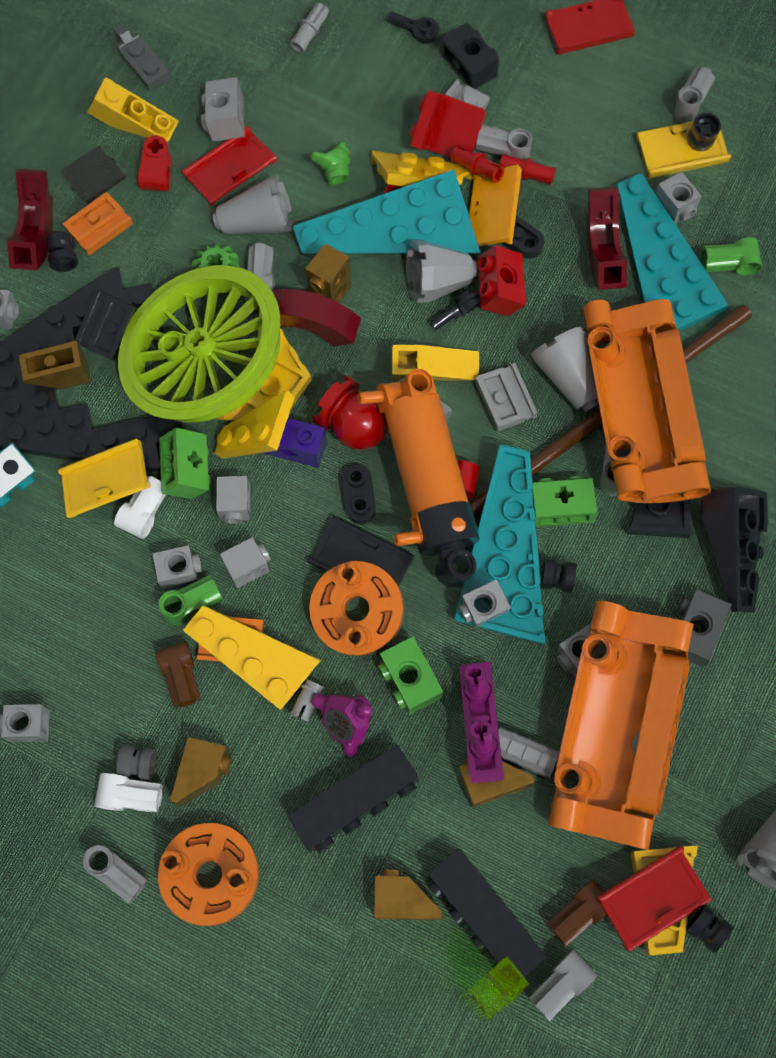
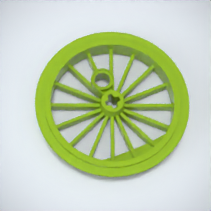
(200, 346)

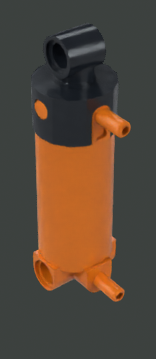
(429, 473)

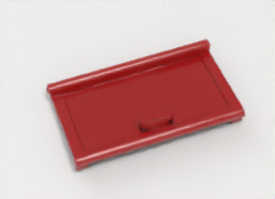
(582, 27)
(233, 159)
(661, 890)

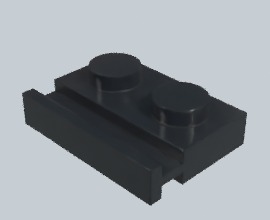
(105, 324)

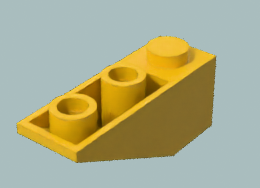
(129, 112)
(439, 362)

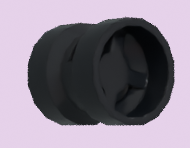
(704, 131)
(62, 254)
(551, 575)
(709, 928)

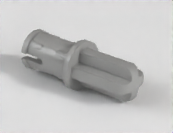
(309, 28)

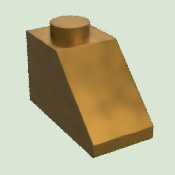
(55, 366)
(199, 770)
(484, 792)
(402, 899)

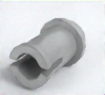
(308, 690)

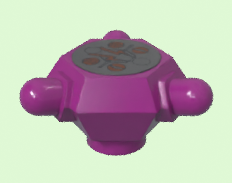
(345, 719)

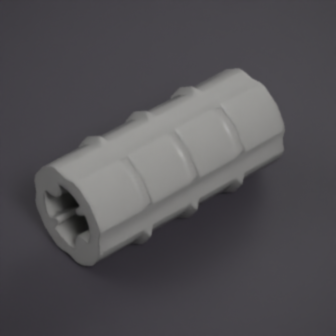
(527, 752)

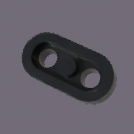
(524, 235)
(358, 493)

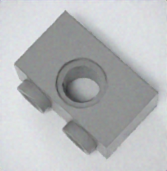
(223, 109)

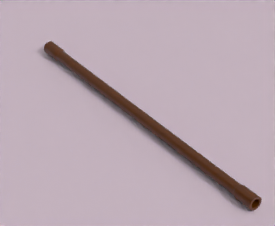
(727, 324)

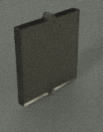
(93, 174)

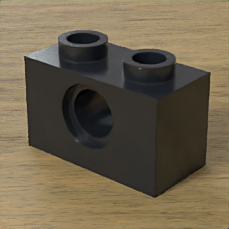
(470, 56)

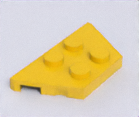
(409, 169)
(286, 375)

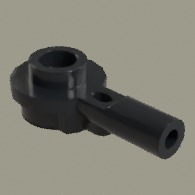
(423, 29)
(466, 303)

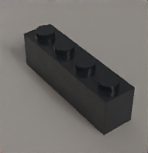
(353, 799)
(483, 913)

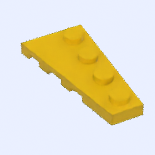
(258, 659)

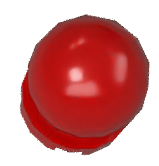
(352, 423)

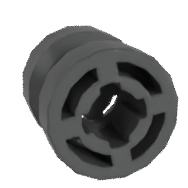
(136, 762)

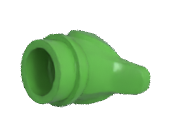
(334, 163)

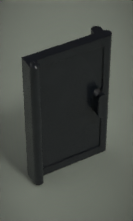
(344, 544)

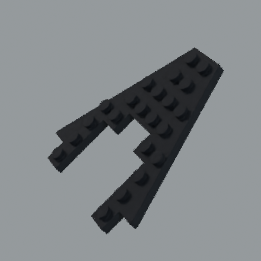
(32, 412)

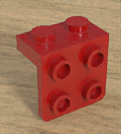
(446, 124)

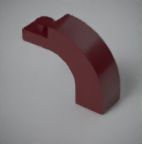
(35, 221)
(603, 240)
(318, 315)

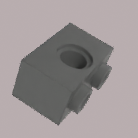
(711, 614)

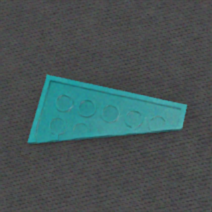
(388, 223)
(664, 259)
(509, 550)

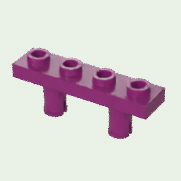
(481, 723)

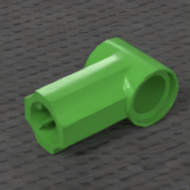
(741, 256)
(191, 598)

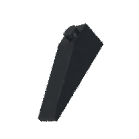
(734, 528)

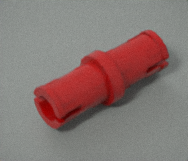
(477, 163)
(530, 169)

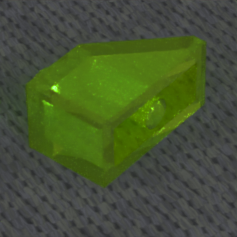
(495, 989)

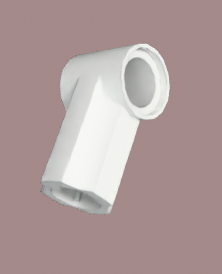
(139, 514)
(119, 792)

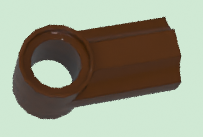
(177, 666)
(578, 914)

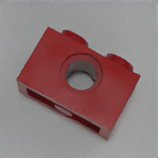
(501, 281)

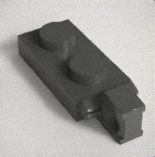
(141, 58)

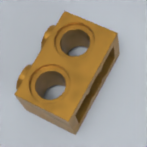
(329, 273)

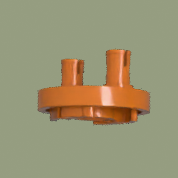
(354, 581)
(181, 866)

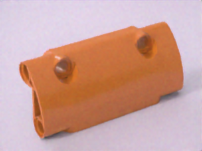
(646, 402)
(606, 710)

